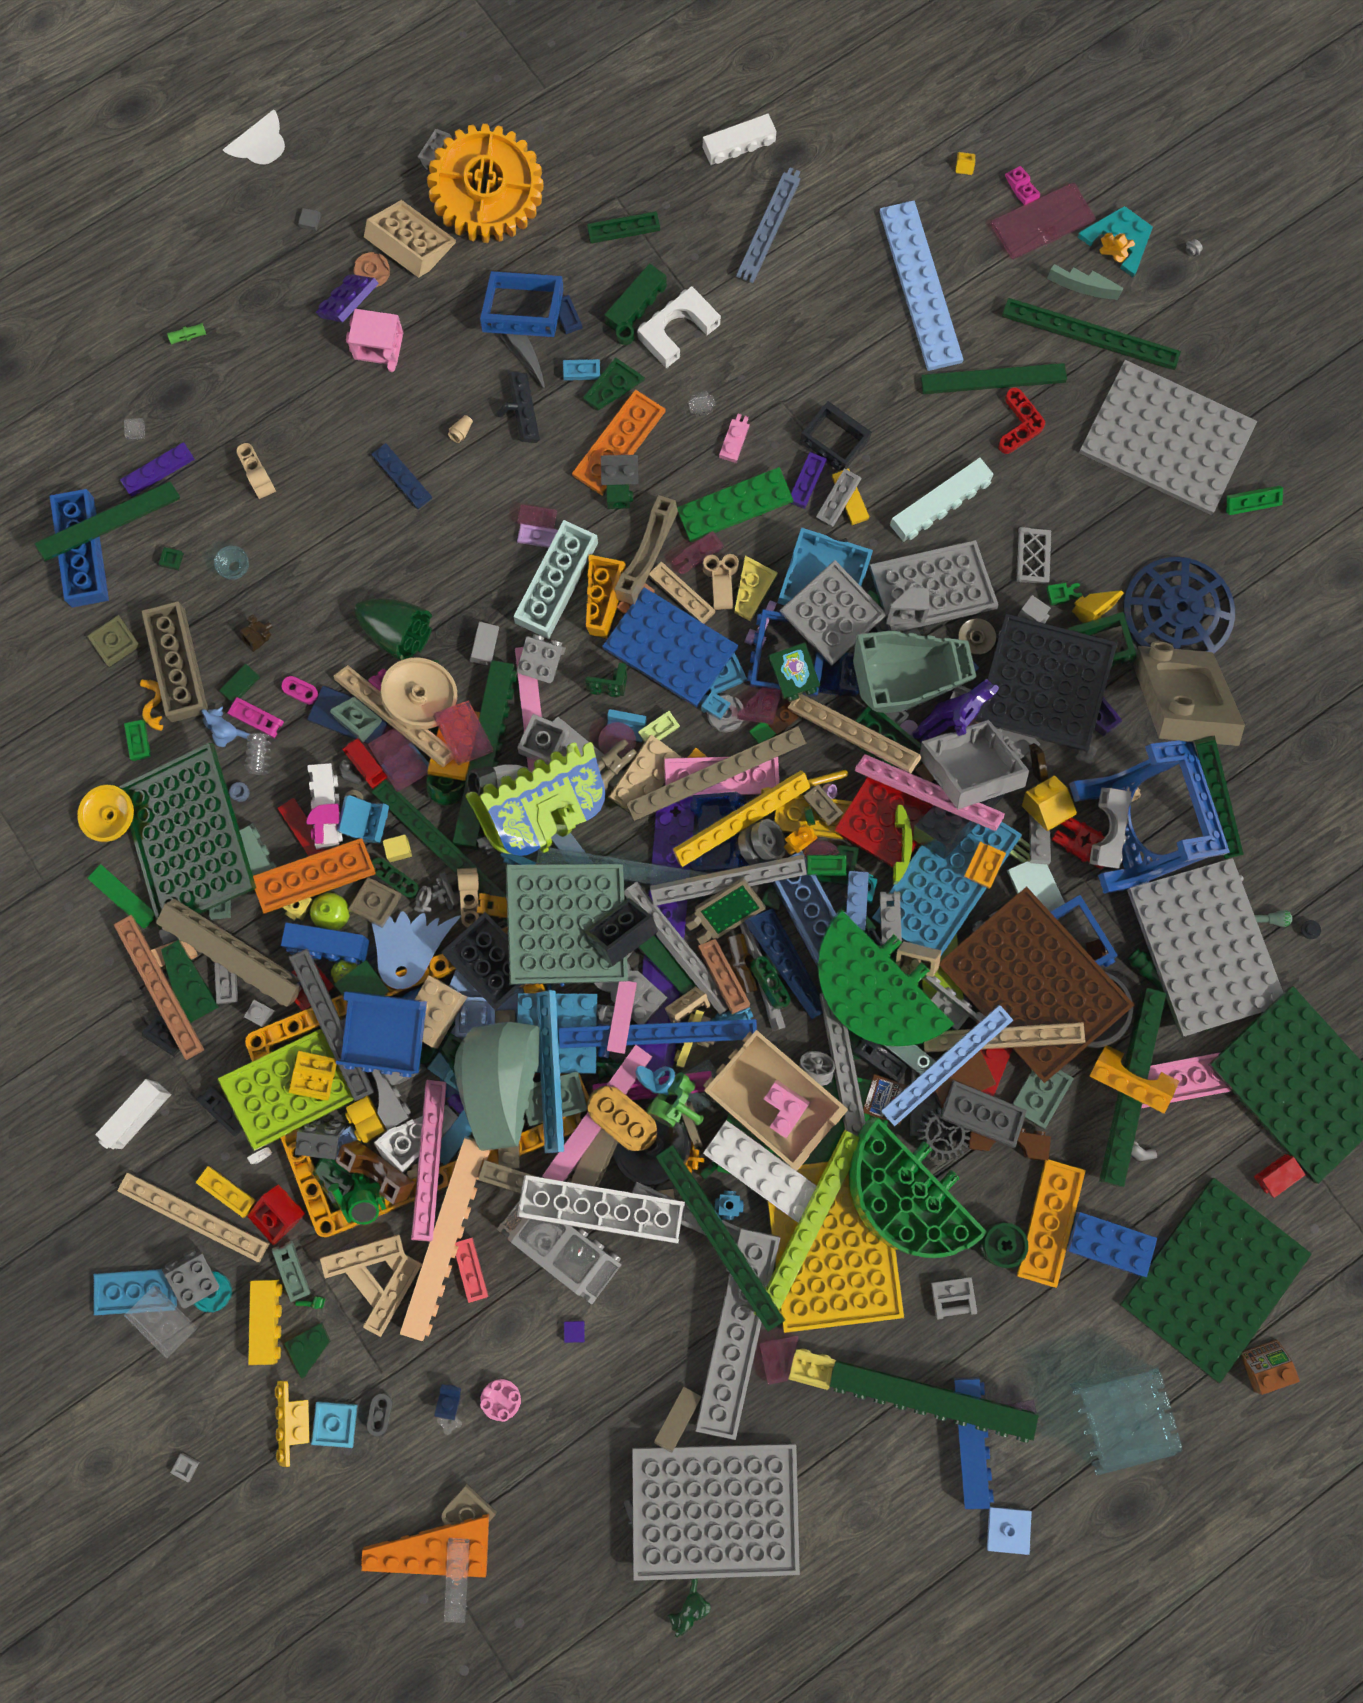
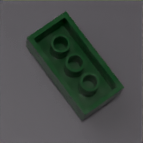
(887, 727)

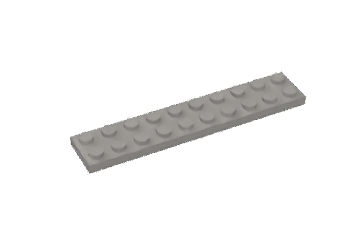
(735, 1343)

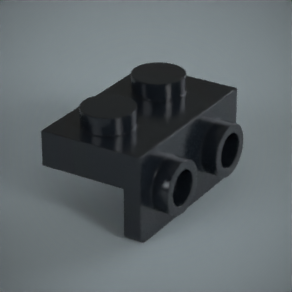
(160, 1035)

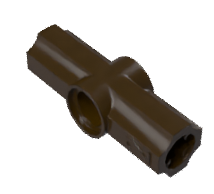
(740, 962)

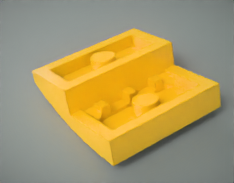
(313, 1075)

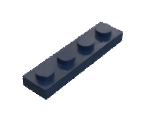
(401, 476)

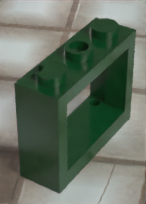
(1109, 623)

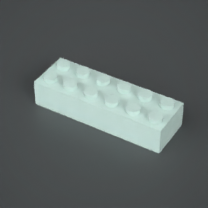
(555, 579)

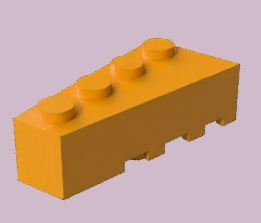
(602, 599)

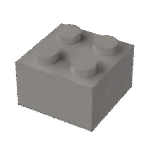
(542, 739)

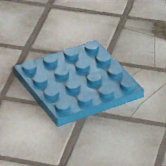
(572, 1012)

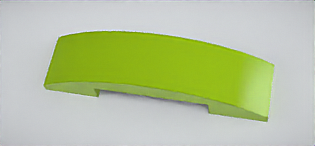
(902, 821)

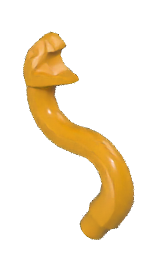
(152, 722)

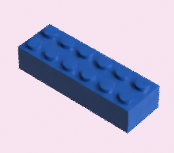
(82, 566)

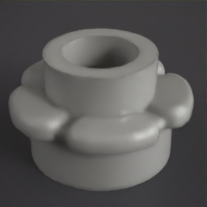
(1193, 247)

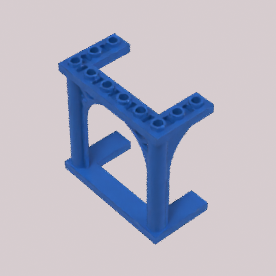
(1161, 758)

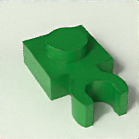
(1060, 593)

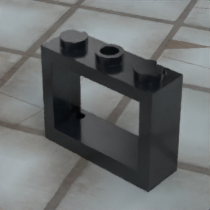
(843, 421)

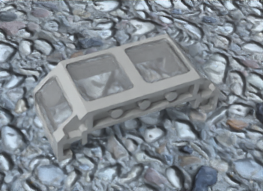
(563, 1253)

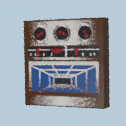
(880, 1094)

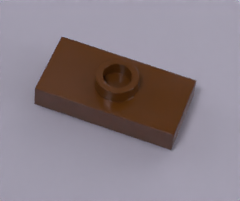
(783, 719)

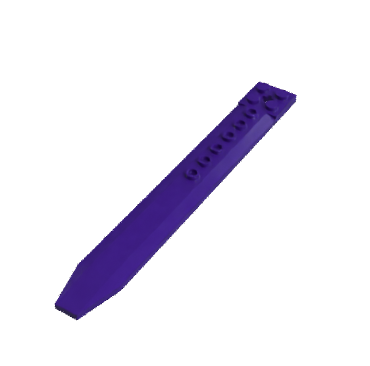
(668, 834)

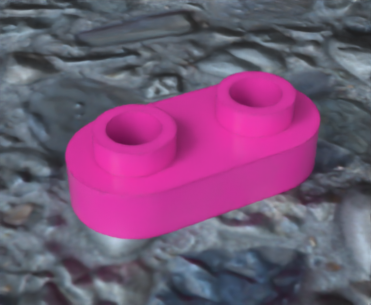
(301, 690)

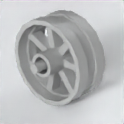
(816, 1066)

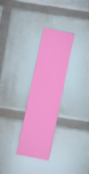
(621, 1017)

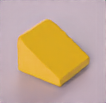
(965, 163)

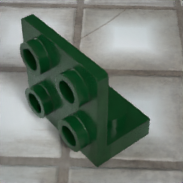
(614, 687)

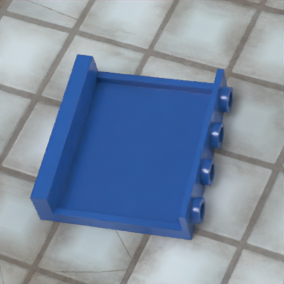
(383, 1033)

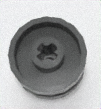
(762, 842)

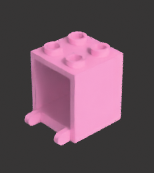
(375, 337)

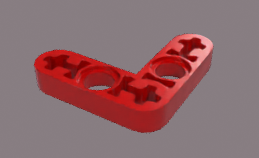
(1026, 426)

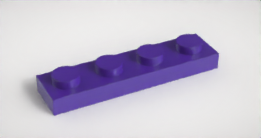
(157, 469)

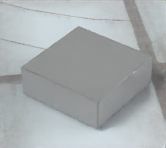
(184, 1467)

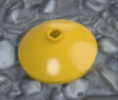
(96, 810)

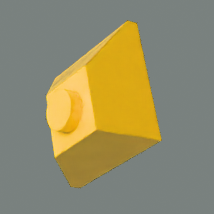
(1095, 605)

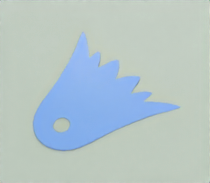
(408, 946)

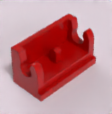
(1279, 1175)

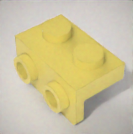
(812, 1369)

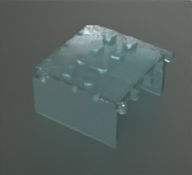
(1128, 1418)

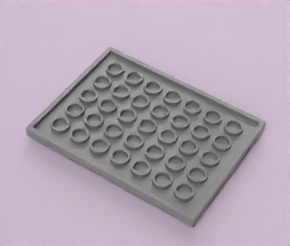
(1168, 437)
(1206, 947)
(715, 1512)

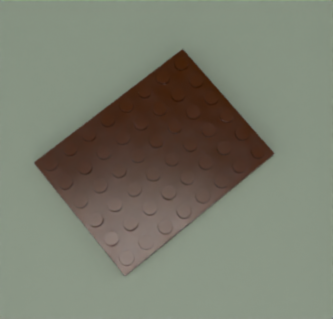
(1038, 977)

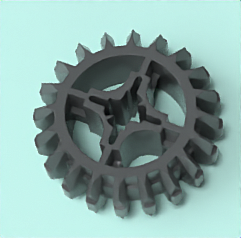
(947, 1142)

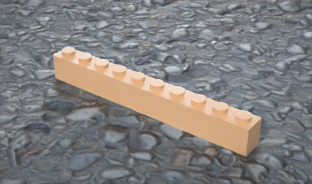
(443, 1246)

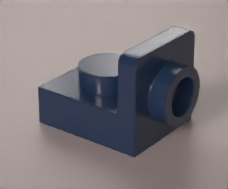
(448, 1402)

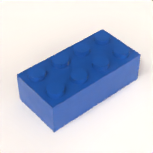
(325, 943)
(1111, 1244)

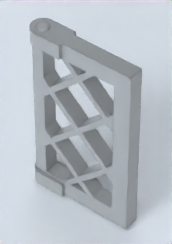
(1034, 533)

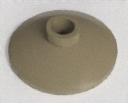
(983, 631)

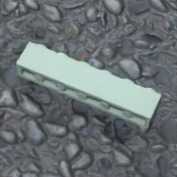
(942, 499)

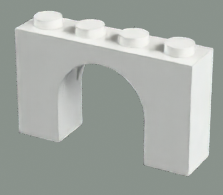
(687, 305)

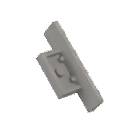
(955, 1009)

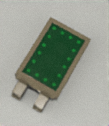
(725, 910)

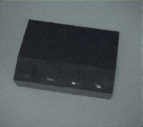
(483, 960)

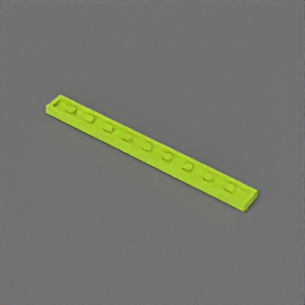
(812, 1218)

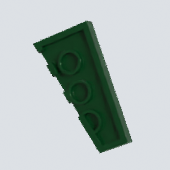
(187, 982)

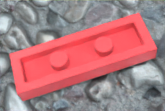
(471, 1270)

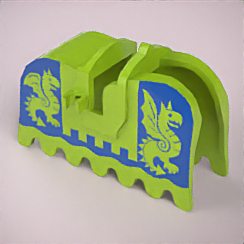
(538, 804)

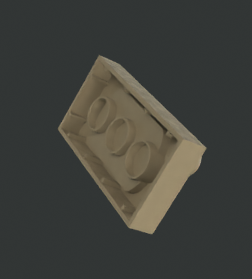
(1187, 695)

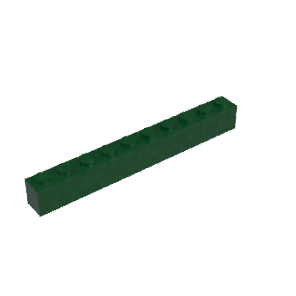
(492, 720)
(1127, 1108)
(934, 1400)

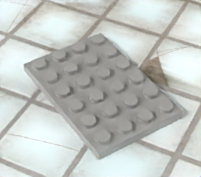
(954, 579)

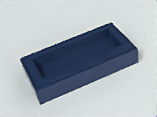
(569, 316)

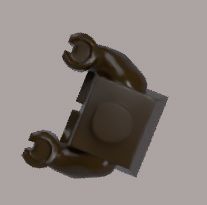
(256, 633)

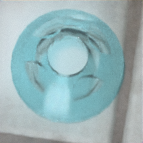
(226, 557)

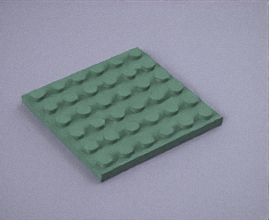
(548, 920)

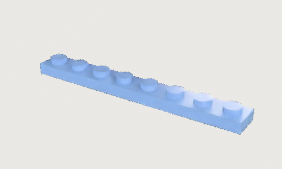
(946, 1065)

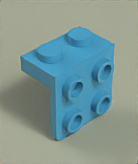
(362, 819)

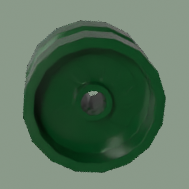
(1015, 1249)

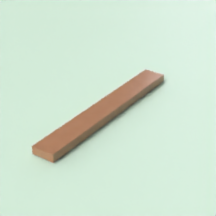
(159, 987)

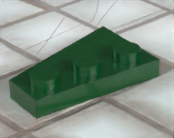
(612, 384)

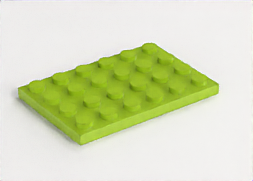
(262, 1094)

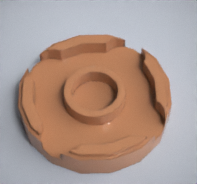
(373, 266)

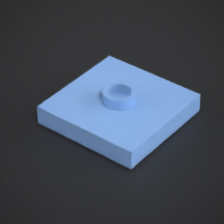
(1009, 1530)

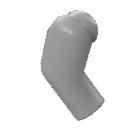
(1141, 1154)

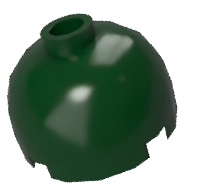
(444, 790)

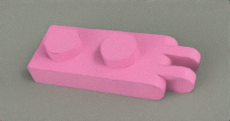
(734, 439)

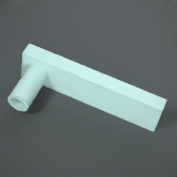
(913, 1057)

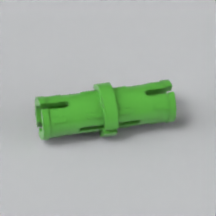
(186, 333)

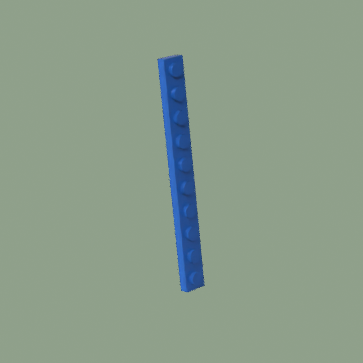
(659, 1033)

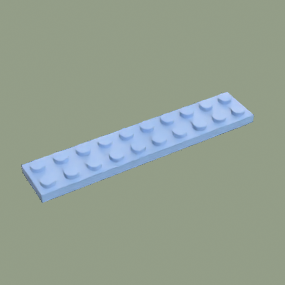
(921, 285)

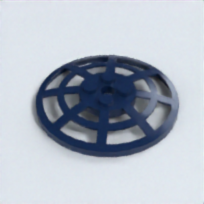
(1179, 595)

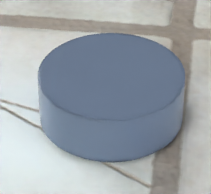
(239, 792)

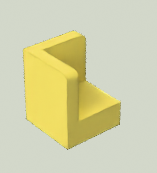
(397, 848)

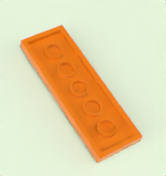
(620, 438)
(313, 875)

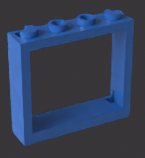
(522, 324)
(755, 655)
(1077, 902)

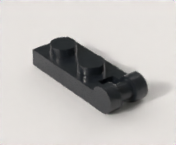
(880, 1060)
(220, 1110)

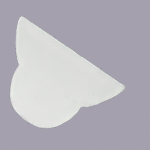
(260, 142)

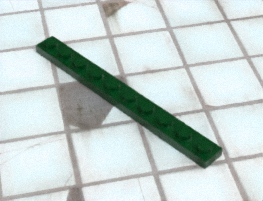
(1091, 333)
(432, 837)
(720, 1238)

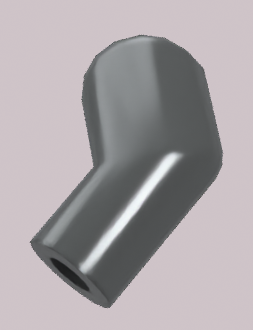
(348, 774)

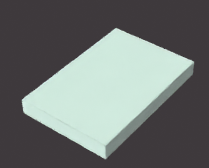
(1039, 881)

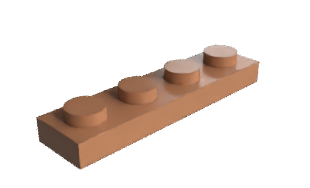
(723, 976)

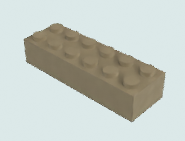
(175, 661)

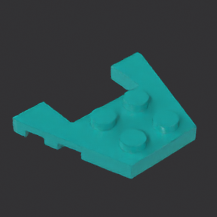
(1123, 222)

